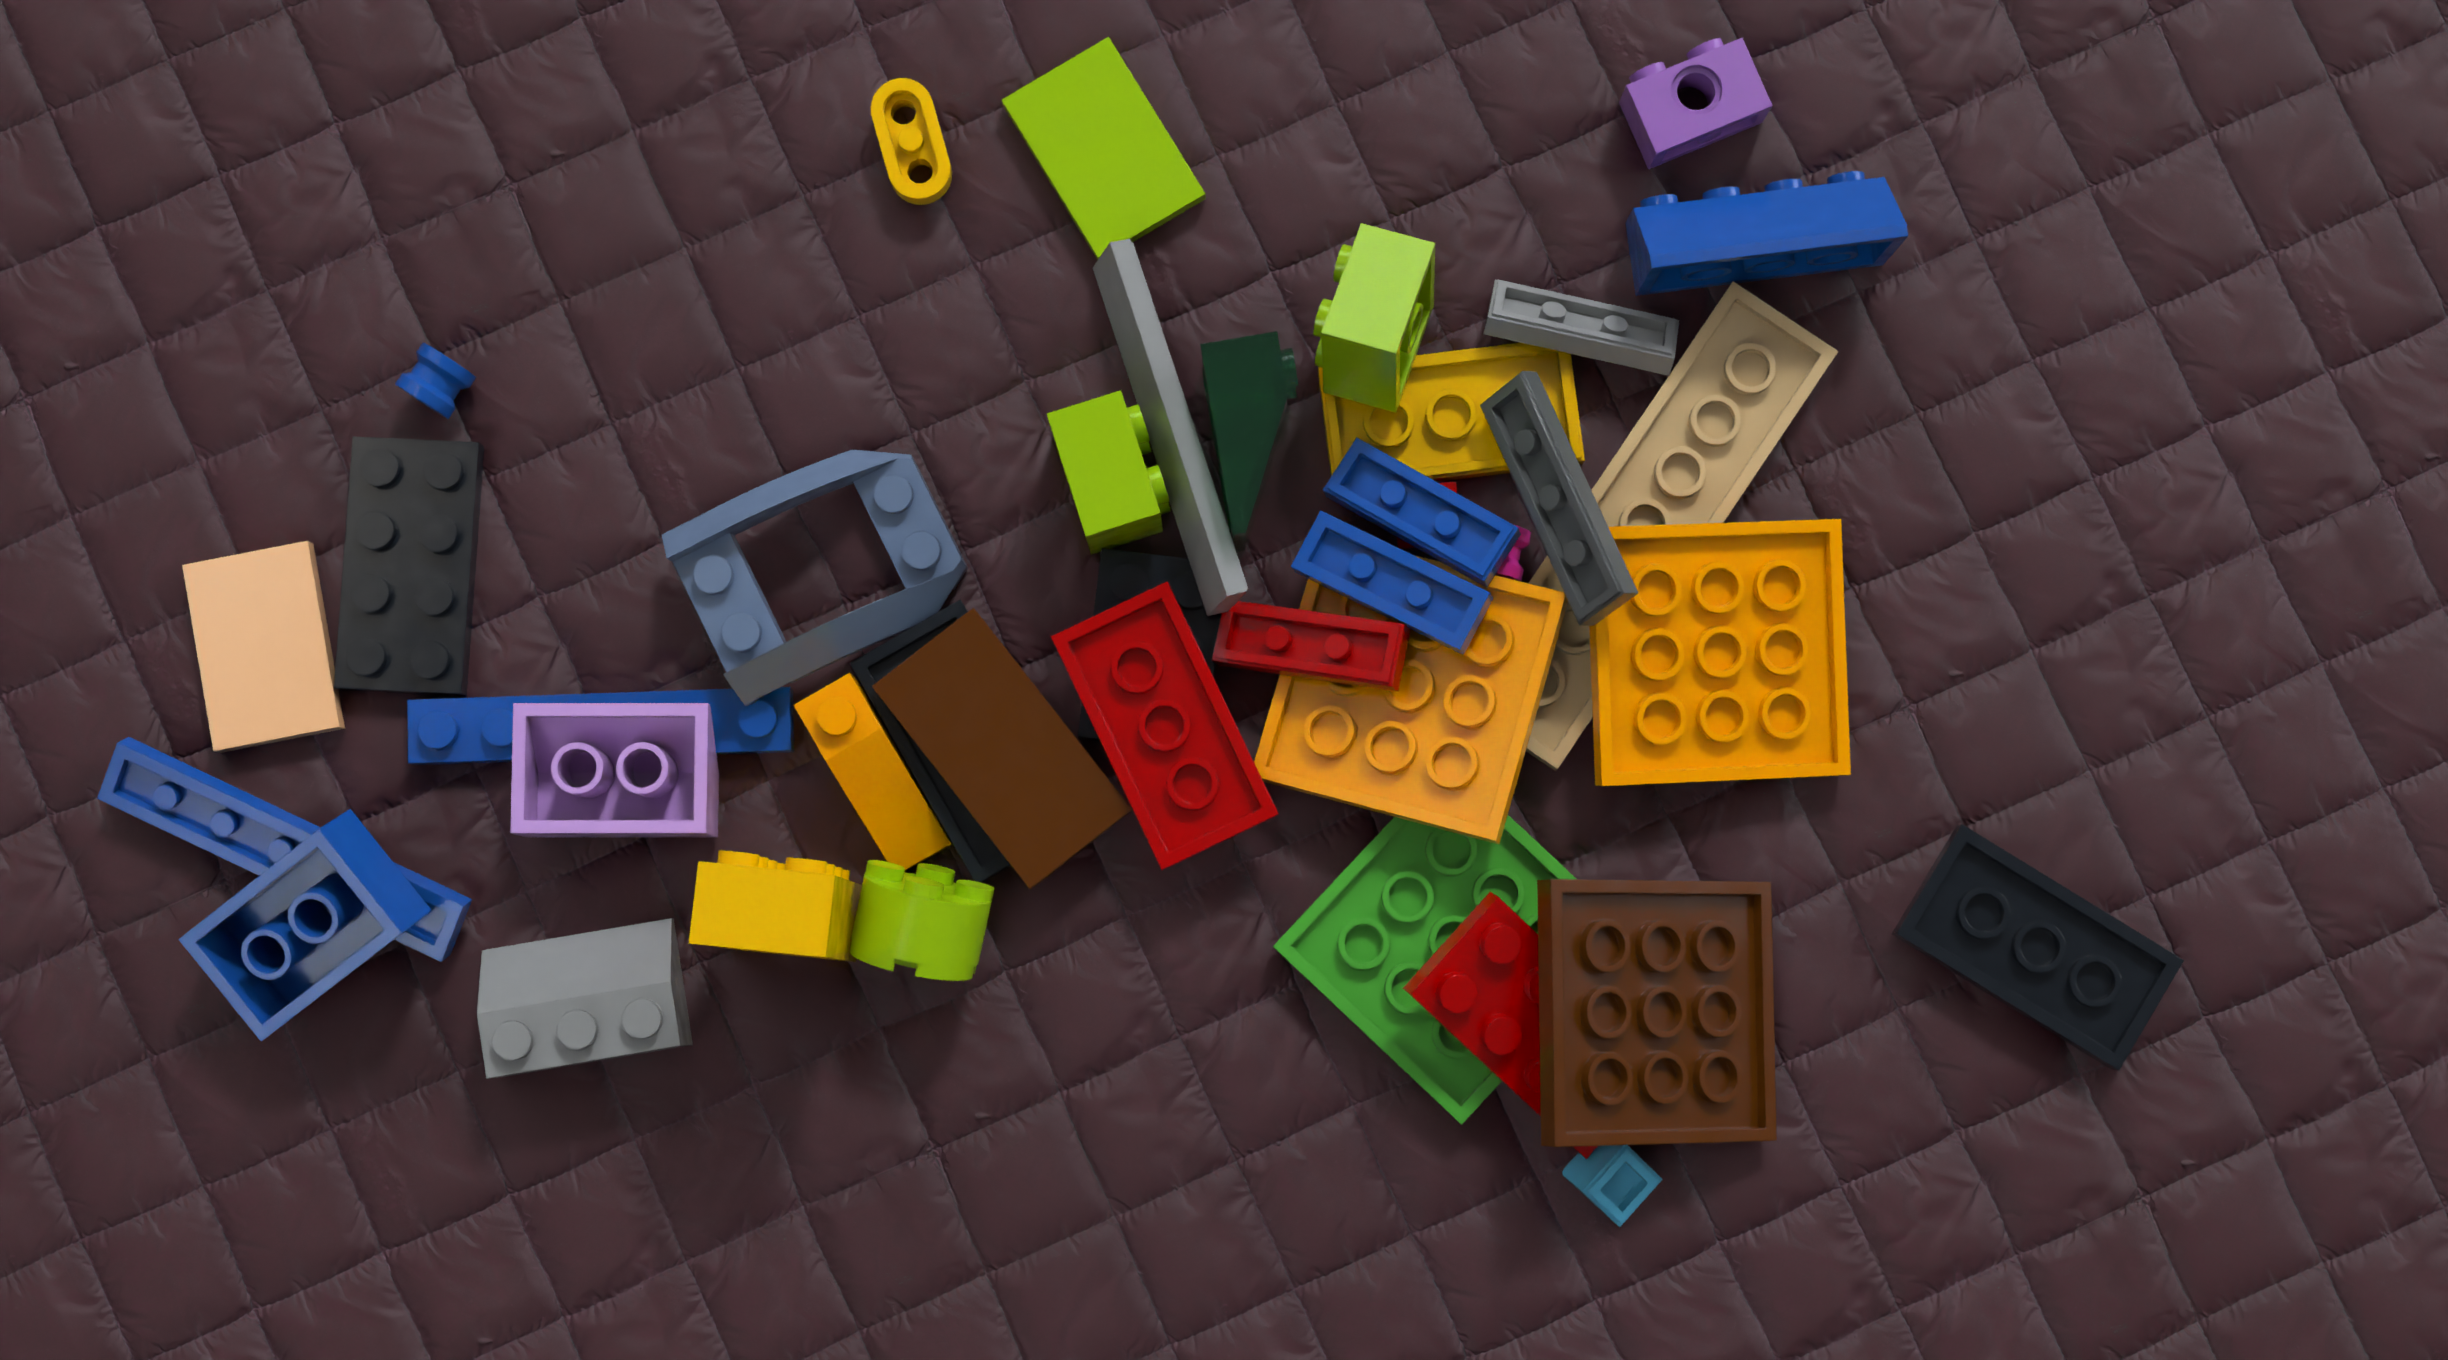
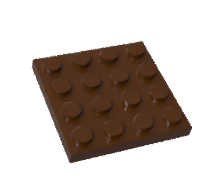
(1655, 1012)

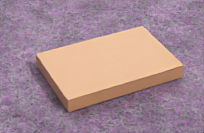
(263, 646)

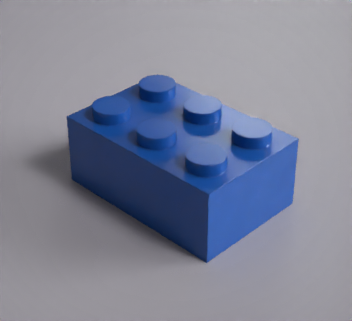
(305, 924)

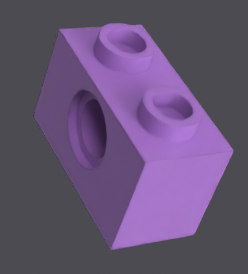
(1668, 128)

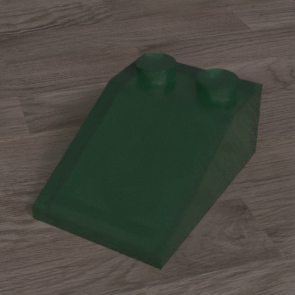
(1247, 401)

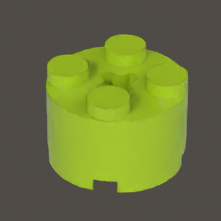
(921, 920)

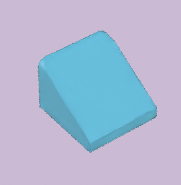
(1613, 1180)

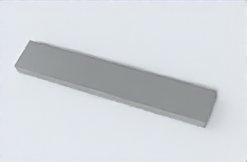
(1170, 428)

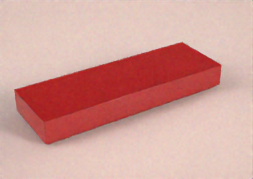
(1312, 645)

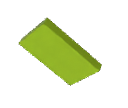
(1103, 148)

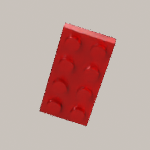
(1164, 726)
(1487, 995)

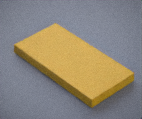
(1440, 413)

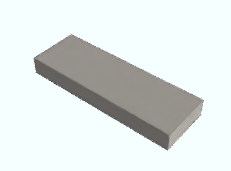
(1582, 327)

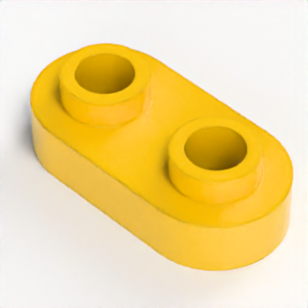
(911, 143)

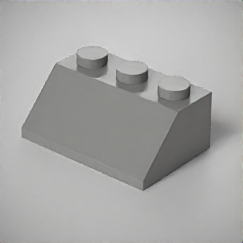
(581, 999)

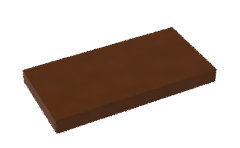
(1002, 748)

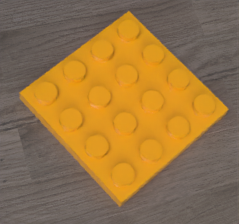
(1723, 656)
(1443, 743)

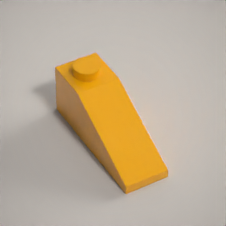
(872, 772)

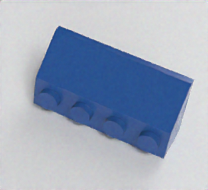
(1763, 233)

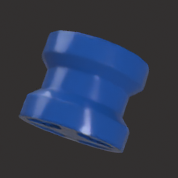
(435, 380)

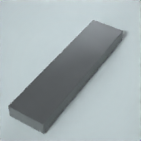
(1558, 499)

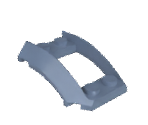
(735, 608)

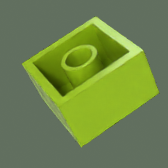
(1376, 316)
(1106, 473)

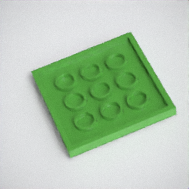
(1389, 919)

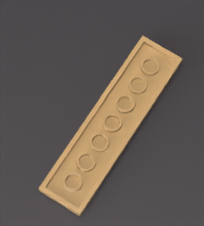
(1686, 465)

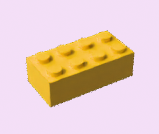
(774, 906)

